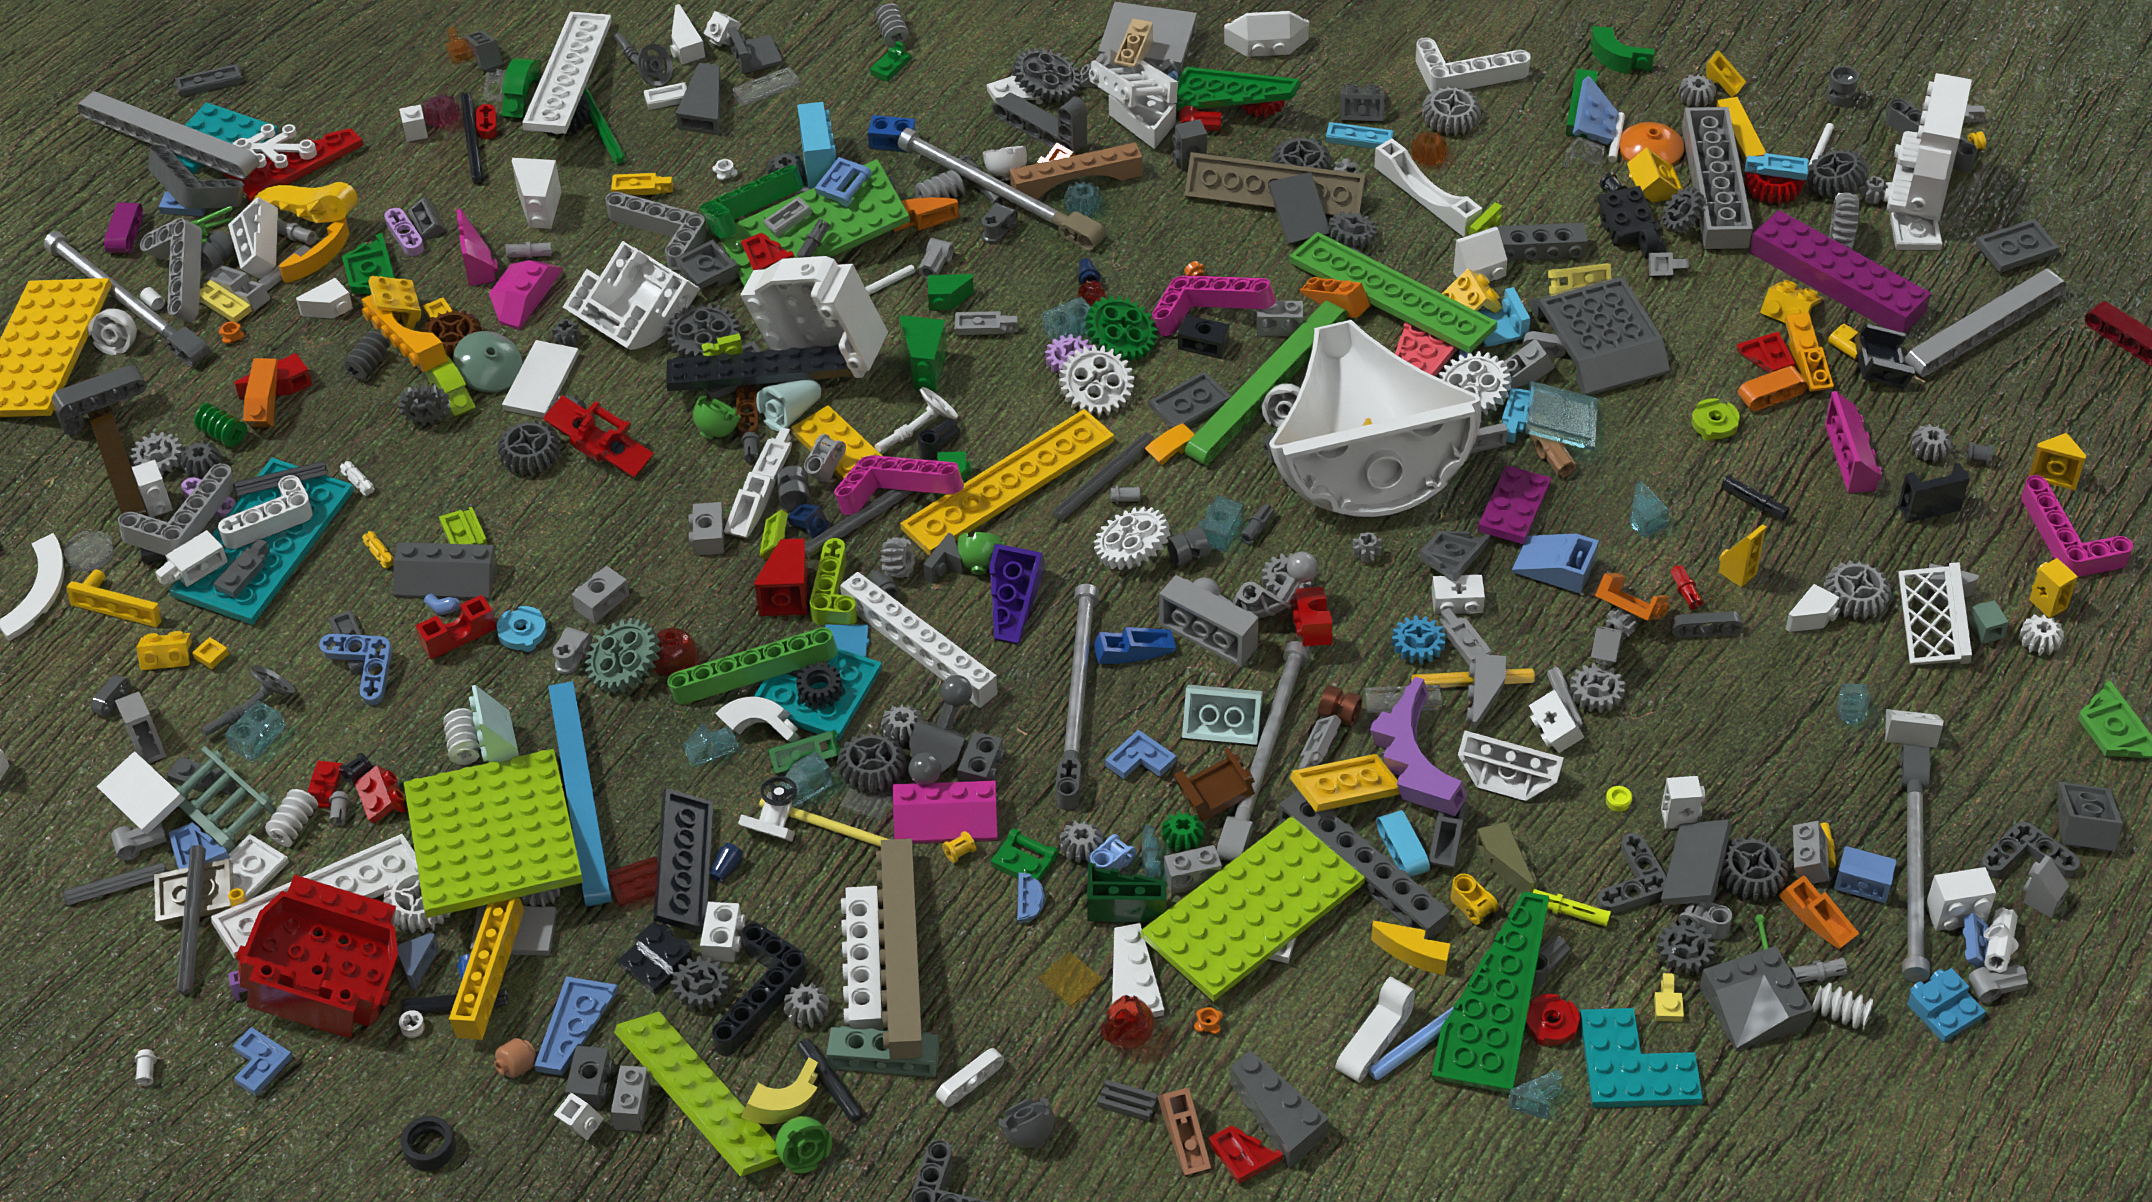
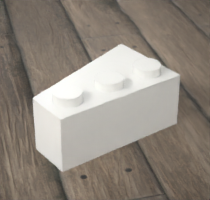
(1148, 120)
(256, 237)

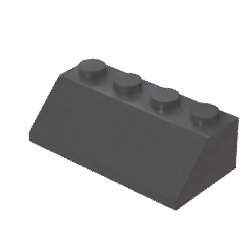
(444, 570)

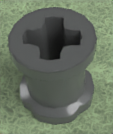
(1979, 453)

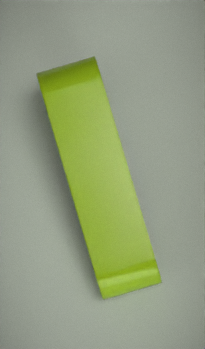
(825, 601)

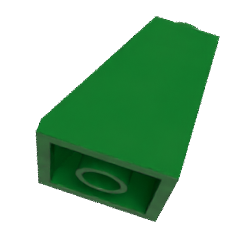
(923, 349)

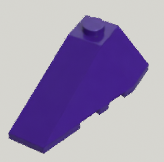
(1014, 585)

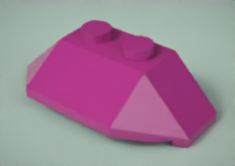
(521, 291)

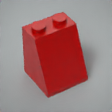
(784, 580)

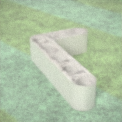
(1469, 72)

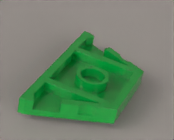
(367, 262)

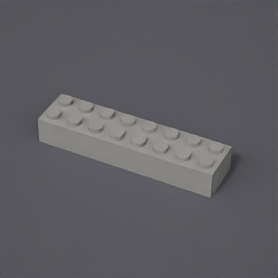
(1718, 177)

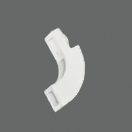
(751, 710)

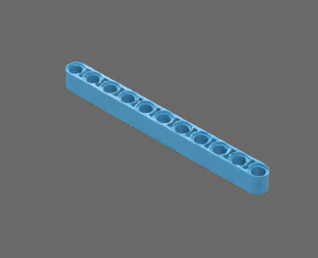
(579, 794)

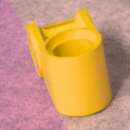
(1474, 901)

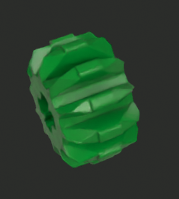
(1182, 831)

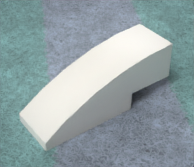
(749, 505)

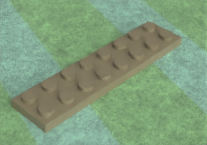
(1247, 182)

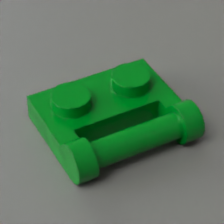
(1014, 861)

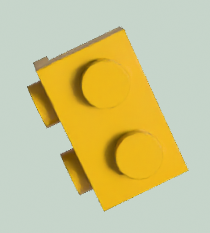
(164, 650)

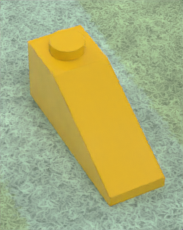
(1742, 560)

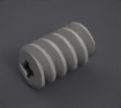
(891, 24)
(941, 186)

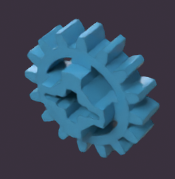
(1418, 639)

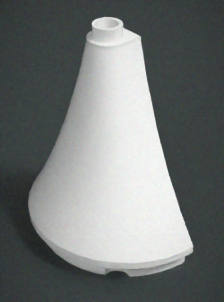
(1379, 469)

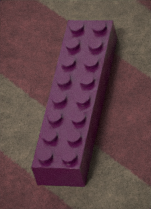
(1839, 272)

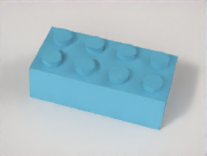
(816, 141)

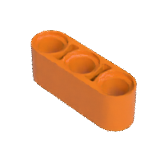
(1772, 388)

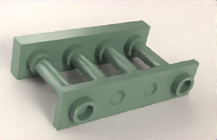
(211, 822)

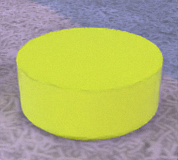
(1618, 798)

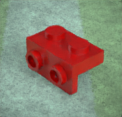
(380, 793)

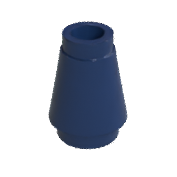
(1087, 272)
(726, 861)

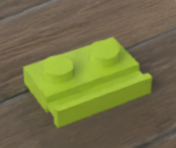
(1489, 219)
(462, 528)

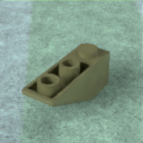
(1502, 855)

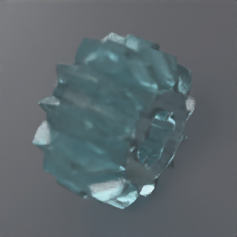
(1083, 198)

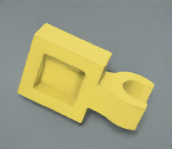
(1667, 1003)

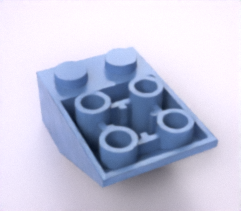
(1558, 559)

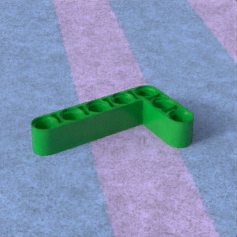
(723, 210)

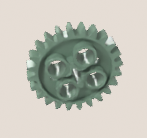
(622, 655)

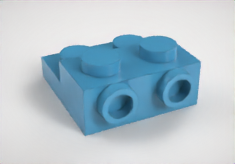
(1945, 1004)

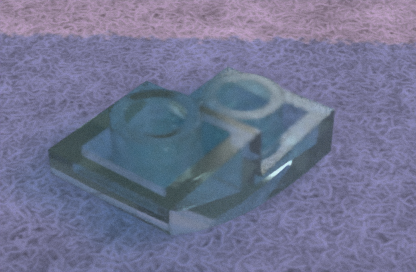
(1150, 864)

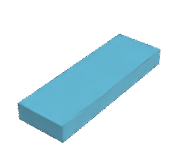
(1357, 135)

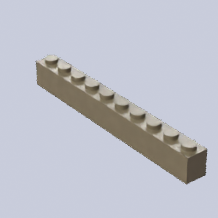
(900, 950)

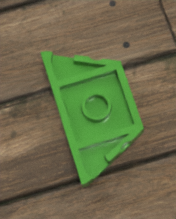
(2115, 725)

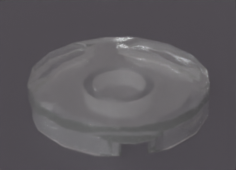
(89, 550)

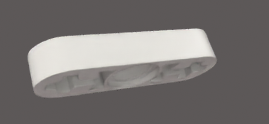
(970, 1077)

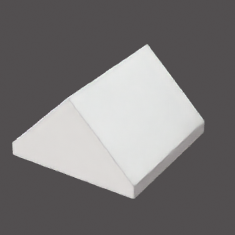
(1913, 728)

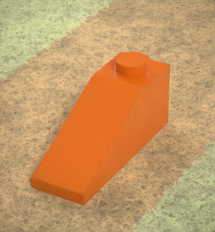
(261, 393)

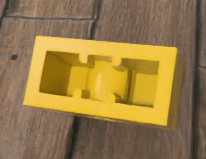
(2053, 587)

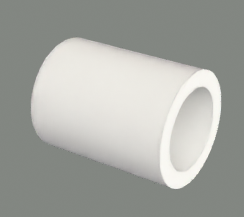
(152, 298)

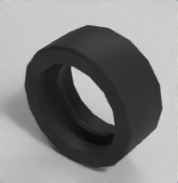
(433, 1160)

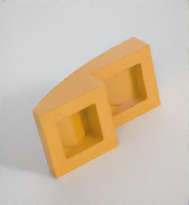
(1169, 443)

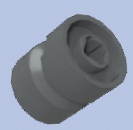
(1842, 86)
(216, 250)
(793, 487)
(1188, 546)

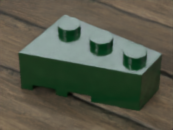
(1123, 897)

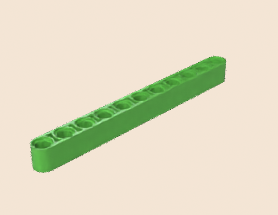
(1249, 398)

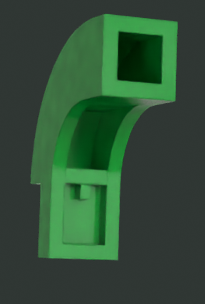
(516, 85)

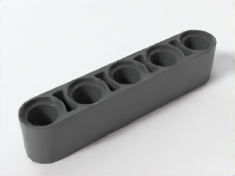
(1906, 117)

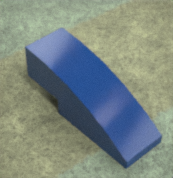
(1133, 645)

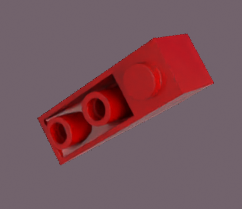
(291, 377)

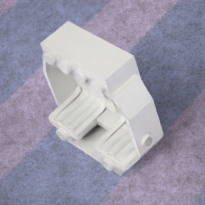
(1929, 155)
(816, 305)

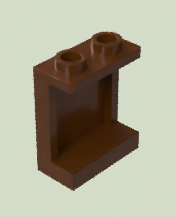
(1216, 786)

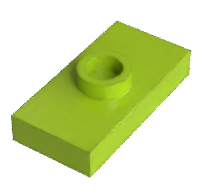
(773, 532)

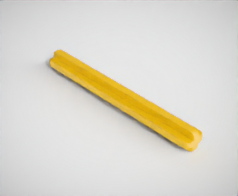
(1462, 679)

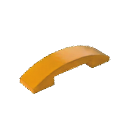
(318, 256)

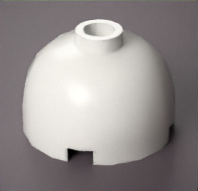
(1004, 159)
(112, 331)
(1279, 403)

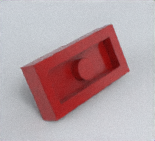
(324, 782)

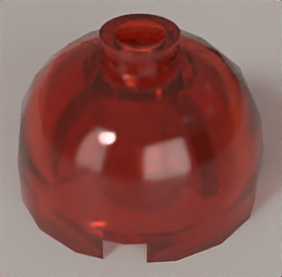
(676, 652)
(1128, 1023)

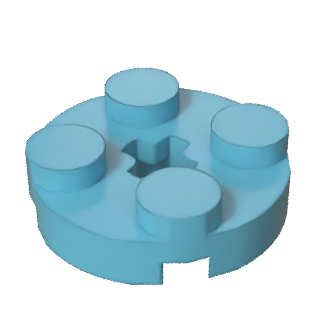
(521, 639)

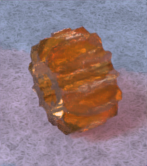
(1428, 148)

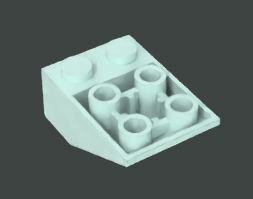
(493, 727)

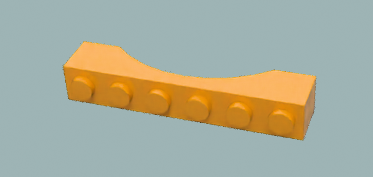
(420, 347)

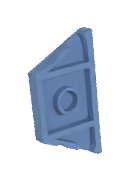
(1595, 114)

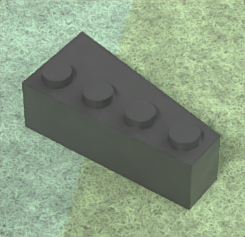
(1279, 1108)

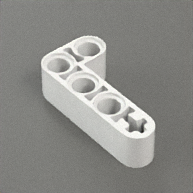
(269, 517)
(1378, 1031)

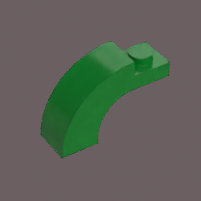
(1617, 55)

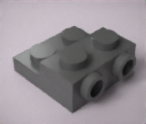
(707, 265)

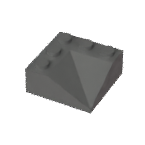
(1756, 998)

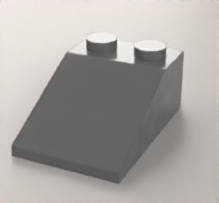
(2088, 817)

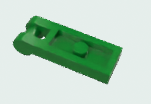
(786, 755)

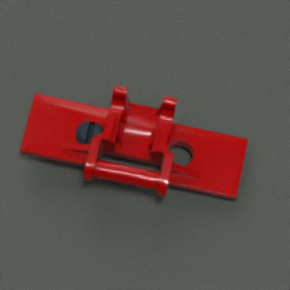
(593, 441)

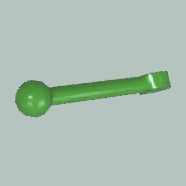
(1760, 919)

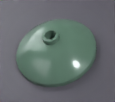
(486, 371)

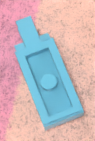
(1778, 166)
(1515, 413)

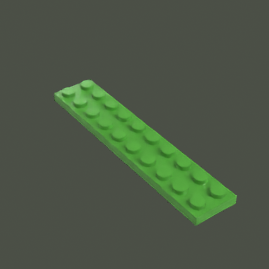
(1395, 292)

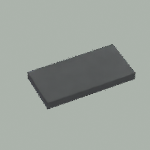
(1696, 862)

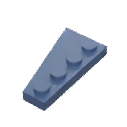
(573, 1019)

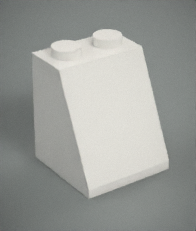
(538, 190)

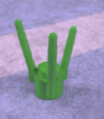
(201, 222)

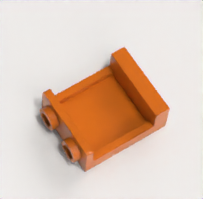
(1611, 592)

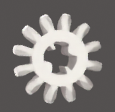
(2041, 634)

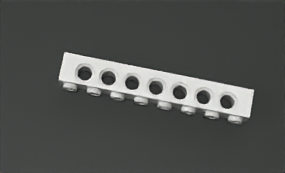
(918, 637)

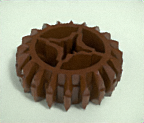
(452, 328)

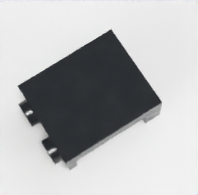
(1882, 356)
(1933, 497)

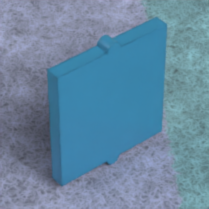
(851, 637)

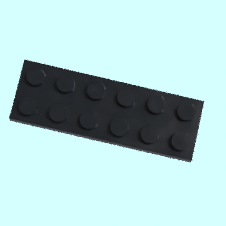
(683, 861)

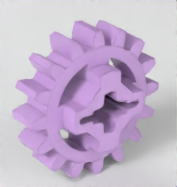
(1059, 351)

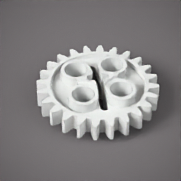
(1480, 376)
(1108, 396)
(1132, 538)

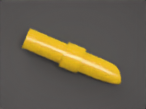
(1831, 846)

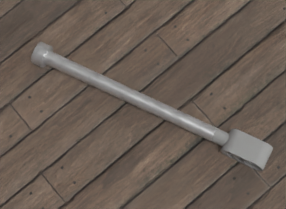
(1238, 829)

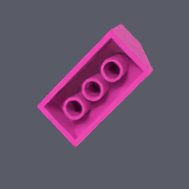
(1851, 445)
(944, 811)

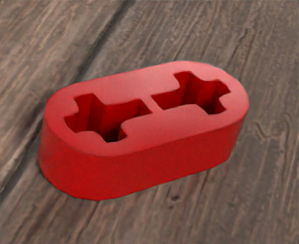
(482, 121)

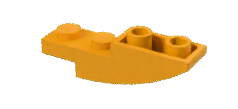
(1806, 353)

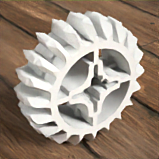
(408, 894)

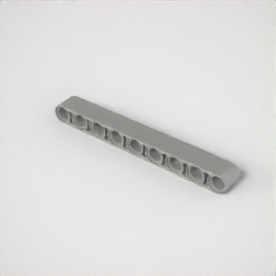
(1985, 322)

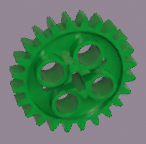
(1121, 327)

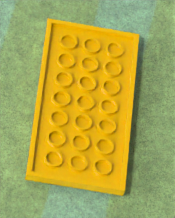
(45, 342)

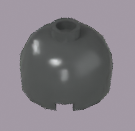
(1028, 1123)

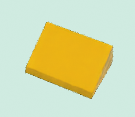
(2059, 461)

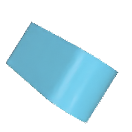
(1403, 843)

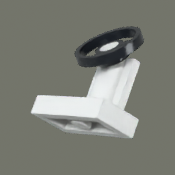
(774, 810)

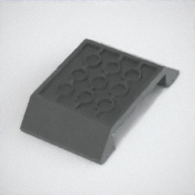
(1605, 334)

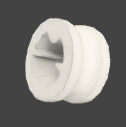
(408, 1030)

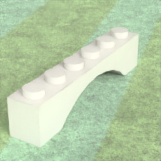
(1399, 167)

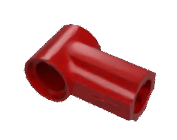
(1210, 120)

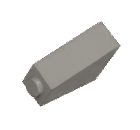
(140, 727)

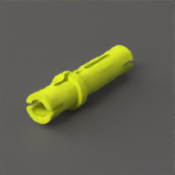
(1576, 909)

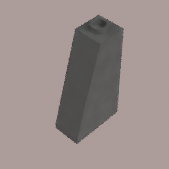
(701, 103)

